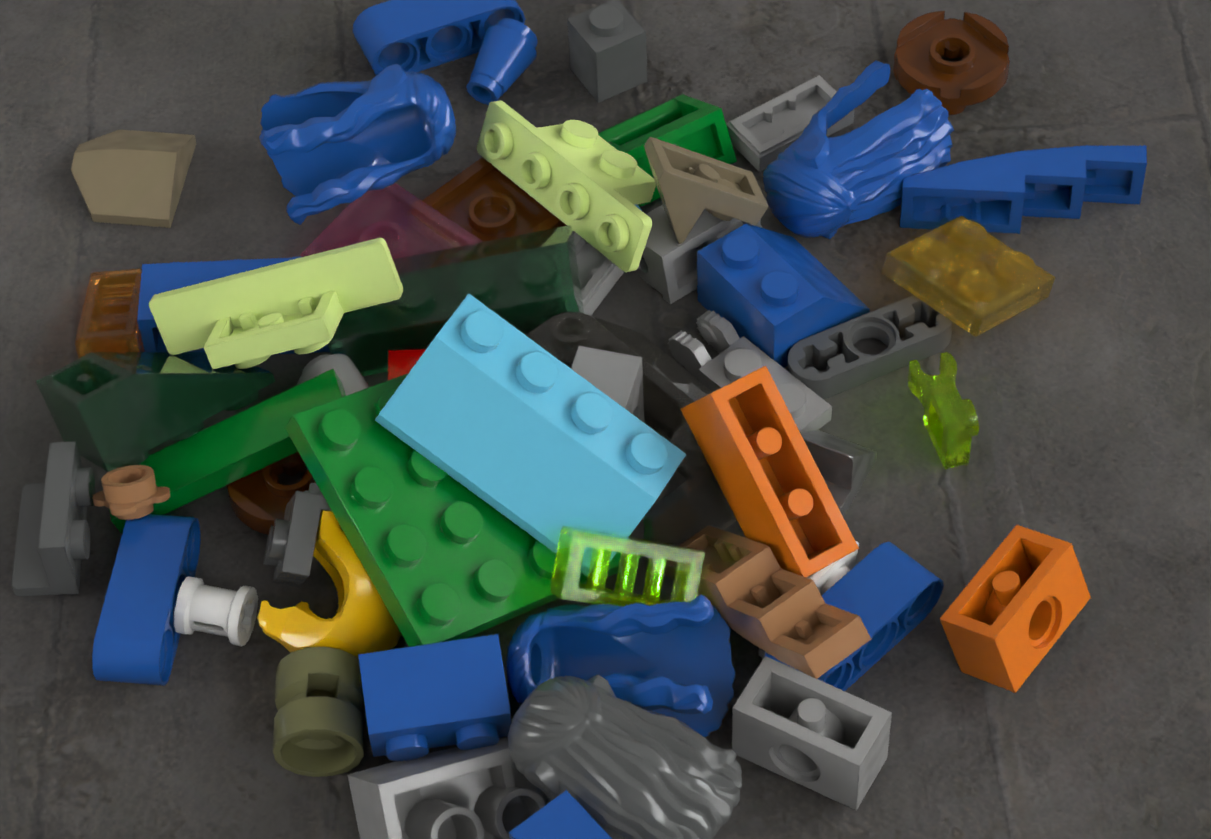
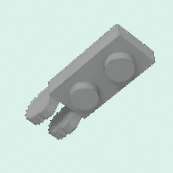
(739, 358)

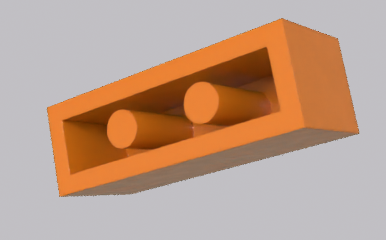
(769, 474)

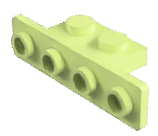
(575, 179)
(276, 306)

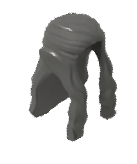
(623, 763)

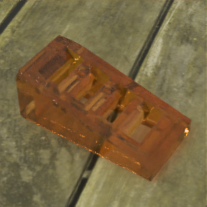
(110, 323)

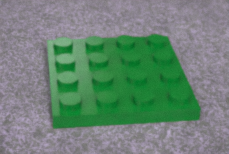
(425, 540)

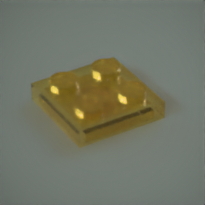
(968, 275)

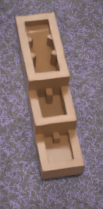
(772, 605)

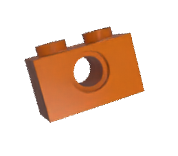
(1015, 608)

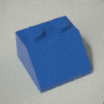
(771, 289)
(435, 697)

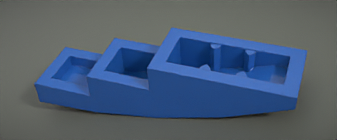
(1023, 183)

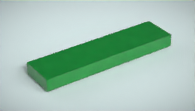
(235, 445)

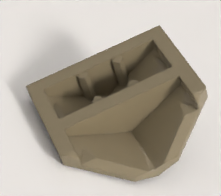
(133, 176)

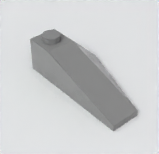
(445, 796)

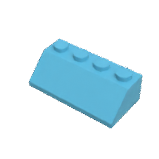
(528, 432)

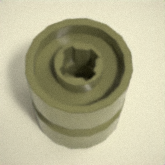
(318, 712)

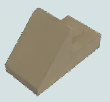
(698, 182)

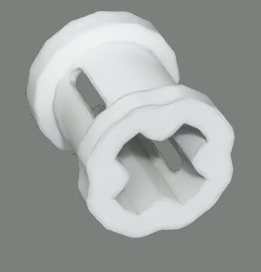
(216, 610)

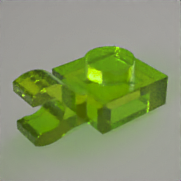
(947, 416)

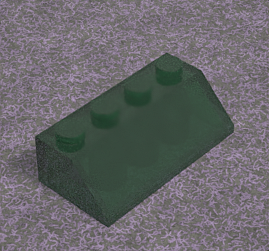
(514, 276)

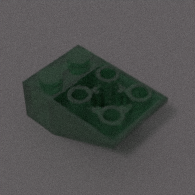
(137, 400)

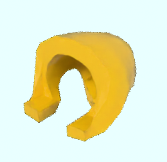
(361, 619)

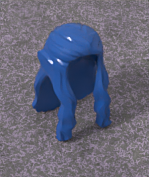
(355, 136)
(857, 175)
(654, 656)

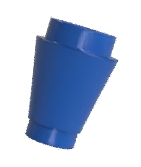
(503, 57)

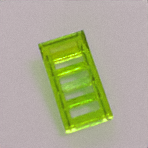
(569, 562)

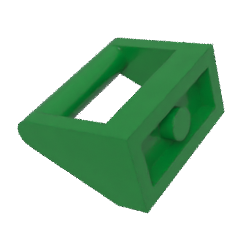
(679, 122)

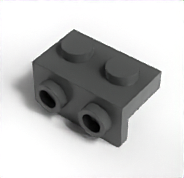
(54, 526)
(293, 539)

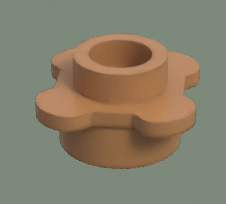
(130, 492)

